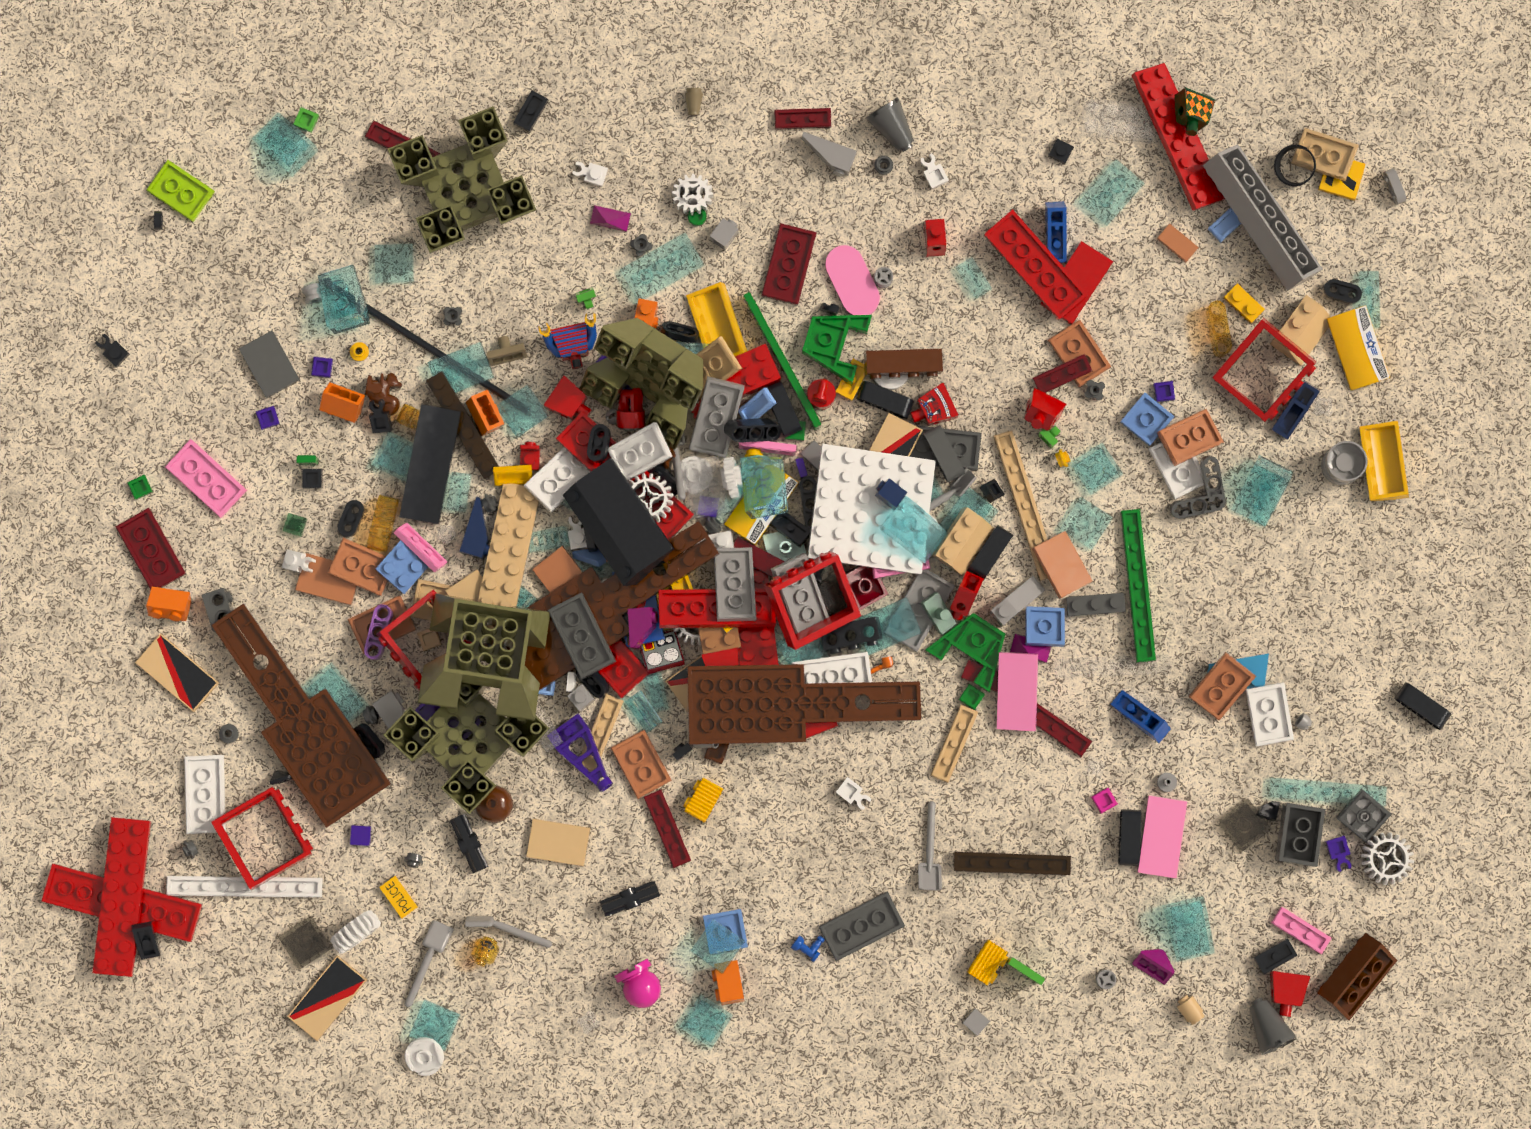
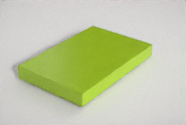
(180, 190)

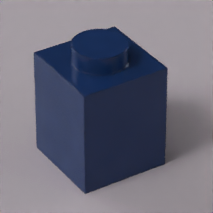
(890, 493)

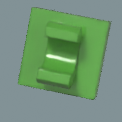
(306, 120)
(586, 296)
(1049, 436)

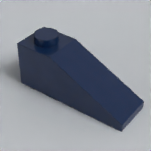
(476, 536)

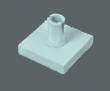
(781, 547)

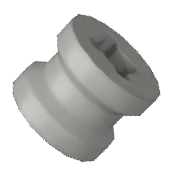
(883, 273)
(312, 293)
(1108, 981)

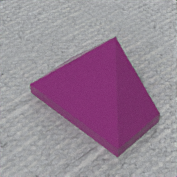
(610, 218)
(1018, 646)
(1155, 964)

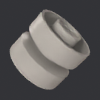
(1344, 463)

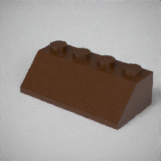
(1357, 976)

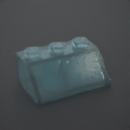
(764, 486)

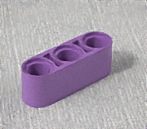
(375, 623)

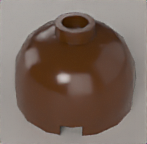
(495, 806)

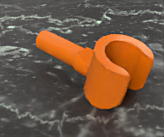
(887, 662)

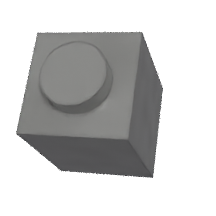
(724, 233)
(581, 698)

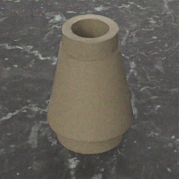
(693, 100)

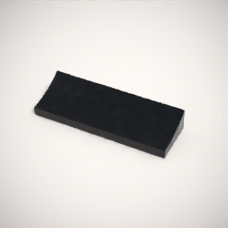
(430, 464)

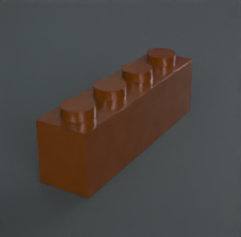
(903, 362)

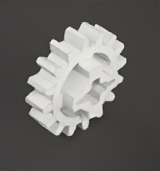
(691, 202)
(731, 477)

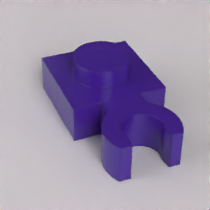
(1338, 850)

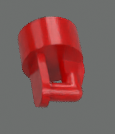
(821, 394)
(633, 417)

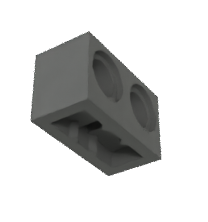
(213, 611)

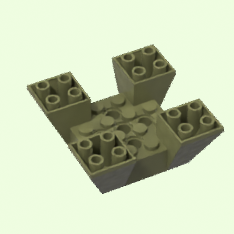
(436, 174)
(651, 362)
(461, 663)
(468, 768)

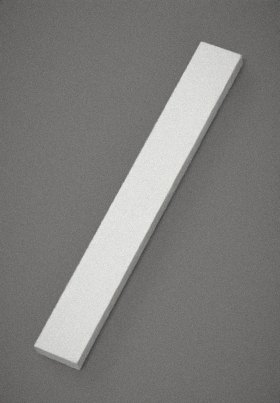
(238, 887)

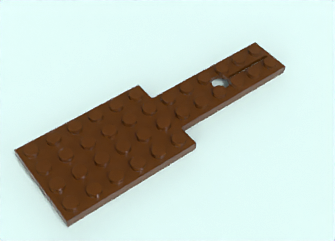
(612, 600)
(775, 704)
(309, 733)

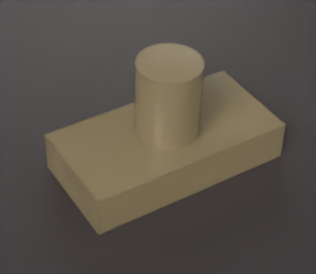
(506, 352)

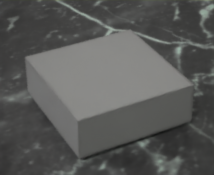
(976, 1022)

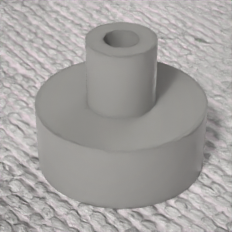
(1162, 782)

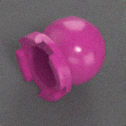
(640, 986)

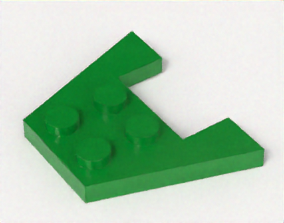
(827, 339)
(977, 640)

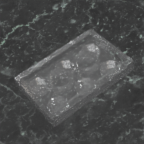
(705, 487)

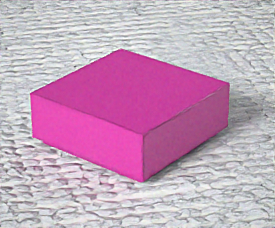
(1104, 800)

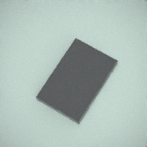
(269, 364)

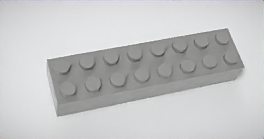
(1262, 217)

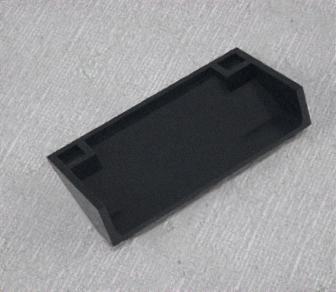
(618, 523)

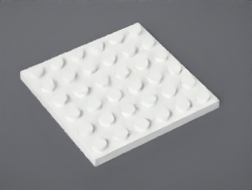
(850, 514)

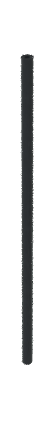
(427, 346)

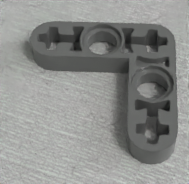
(1210, 493)

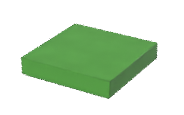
(1025, 970)

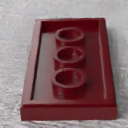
(789, 264)
(150, 549)

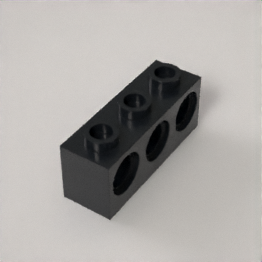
(859, 627)

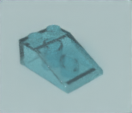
(285, 144)
(343, 300)
(1262, 490)
(913, 529)
(1189, 928)

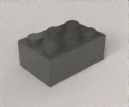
(1300, 834)

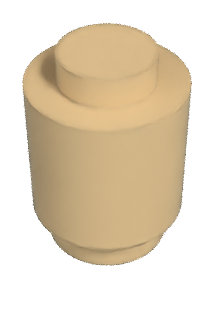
(1190, 1009)

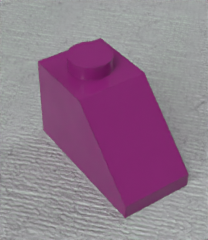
(641, 624)

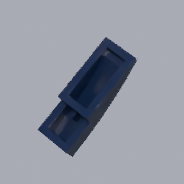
(1295, 409)

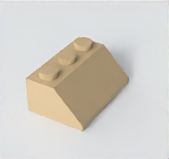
(1304, 328)
(963, 541)

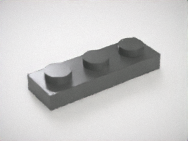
(1095, 604)

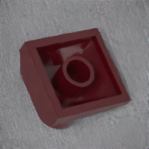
(864, 587)

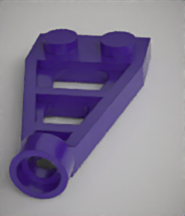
(571, 731)

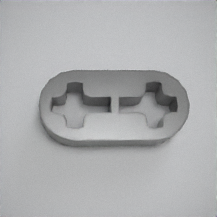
(1394, 186)

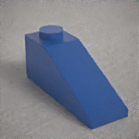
(1056, 229)
(1141, 716)

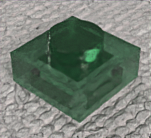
(295, 524)

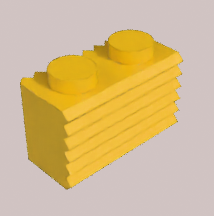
(703, 800)
(987, 962)

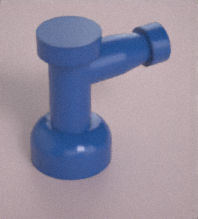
(810, 952)

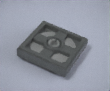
(1363, 815)

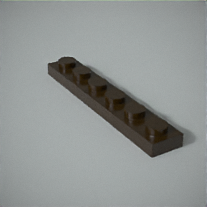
(467, 430)
(1012, 863)

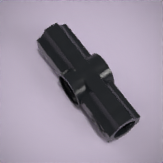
(468, 843)
(630, 898)

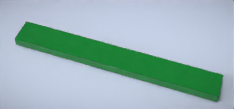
(781, 359)
(1138, 586)

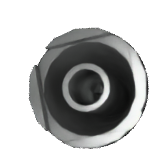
(893, 125)
(1269, 1027)

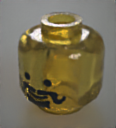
(485, 951)

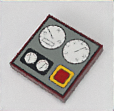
(662, 654)

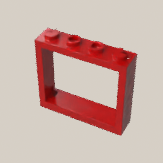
(1295, 384)
(825, 626)
(396, 653)
(287, 814)

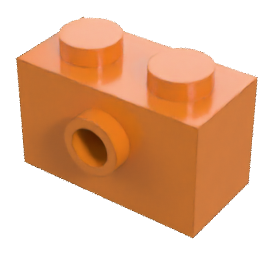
(647, 312)
(342, 402)
(484, 412)
(168, 604)
(729, 984)

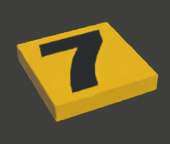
(1345, 189)

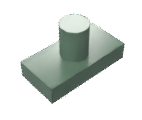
(938, 613)

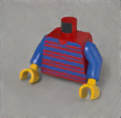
(571, 341)

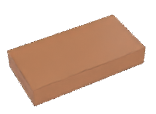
(1177, 243)

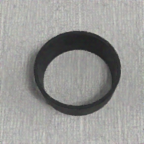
(1277, 162)

